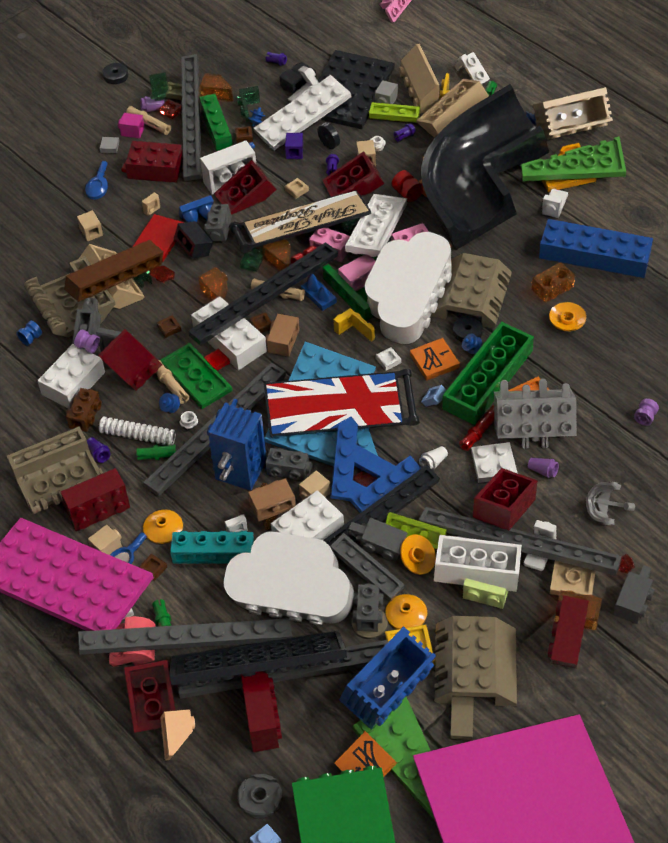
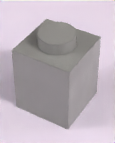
(386, 93)

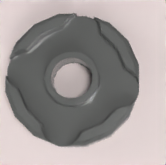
(264, 807)

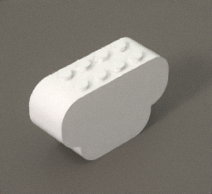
(408, 284)
(290, 579)

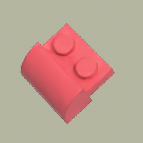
(135, 657)

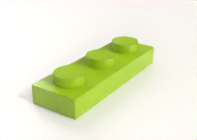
(394, 112)
(416, 527)

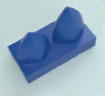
(190, 211)
(318, 293)

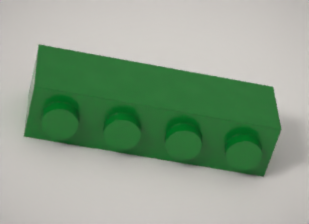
(215, 122)

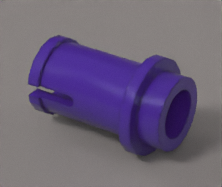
(280, 59)
(406, 131)
(332, 161)

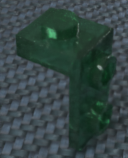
(159, 86)
(247, 96)

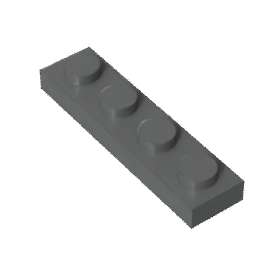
(367, 567)

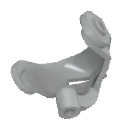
(603, 502)

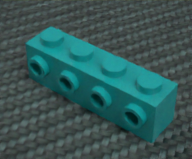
(209, 547)

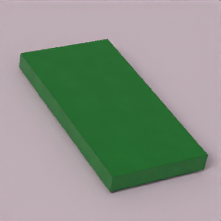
(196, 376)

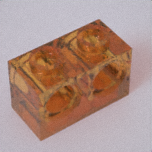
(553, 282)

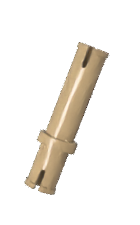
(151, 121)
(293, 293)
(165, 376)

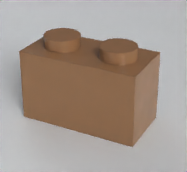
(282, 335)
(271, 499)

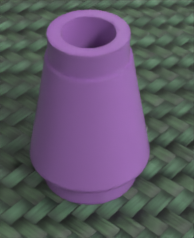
(150, 104)
(545, 467)

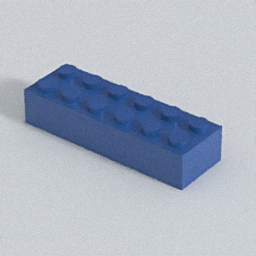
(596, 248)

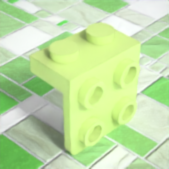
(484, 593)

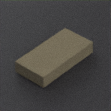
(462, 718)

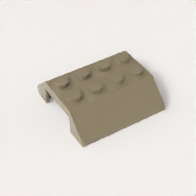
(475, 288)
(59, 306)
(52, 467)
(475, 659)

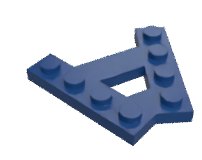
(349, 455)

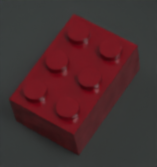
(154, 161)
(95, 499)
(505, 499)
(568, 631)
(262, 711)

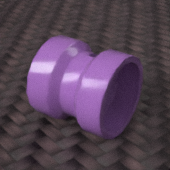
(87, 341)
(646, 412)

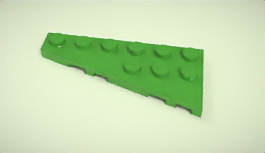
(583, 162)
(401, 740)

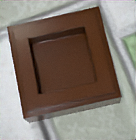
(243, 134)
(261, 322)
(168, 326)
(154, 565)

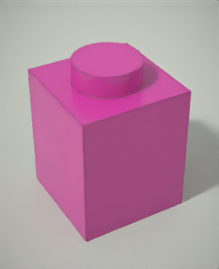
(131, 125)

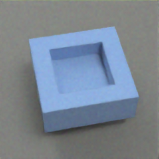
(433, 395)
(265, 835)

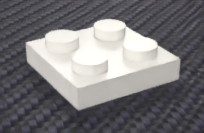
(491, 458)

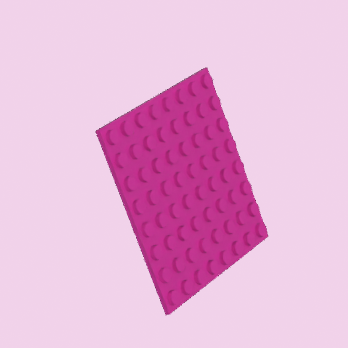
(523, 788)

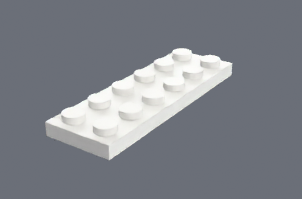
(302, 112)
(375, 229)

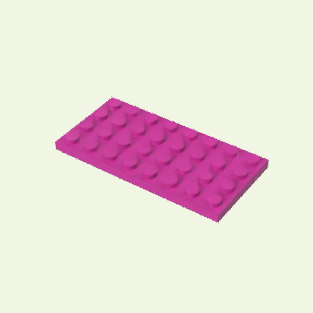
(68, 577)

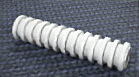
(137, 431)

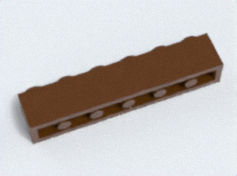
(113, 270)

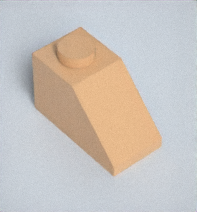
(175, 730)

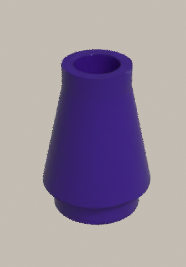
(99, 451)

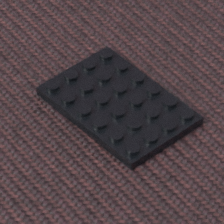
(361, 78)

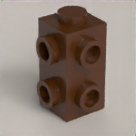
(83, 409)

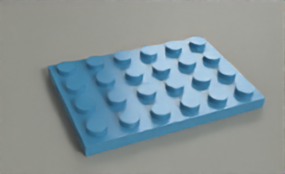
(312, 364)

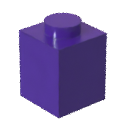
(294, 145)

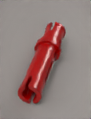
(475, 433)

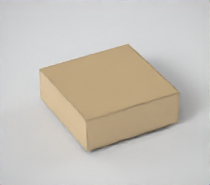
(296, 188)
(151, 204)

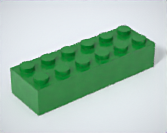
(495, 361)

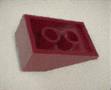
(357, 175)
(245, 188)
(130, 359)
(149, 694)

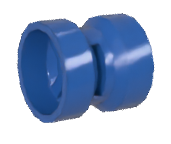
(28, 333)

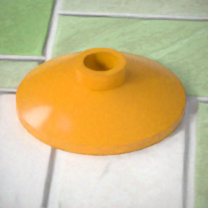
(567, 316)
(162, 533)
(423, 551)
(408, 618)

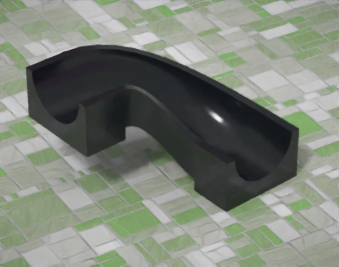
(465, 163)

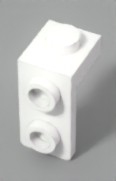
(473, 67)
(309, 76)
(554, 203)
(543, 529)

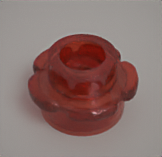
(626, 564)

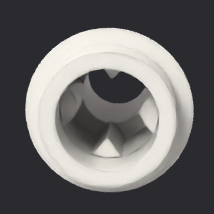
(433, 457)

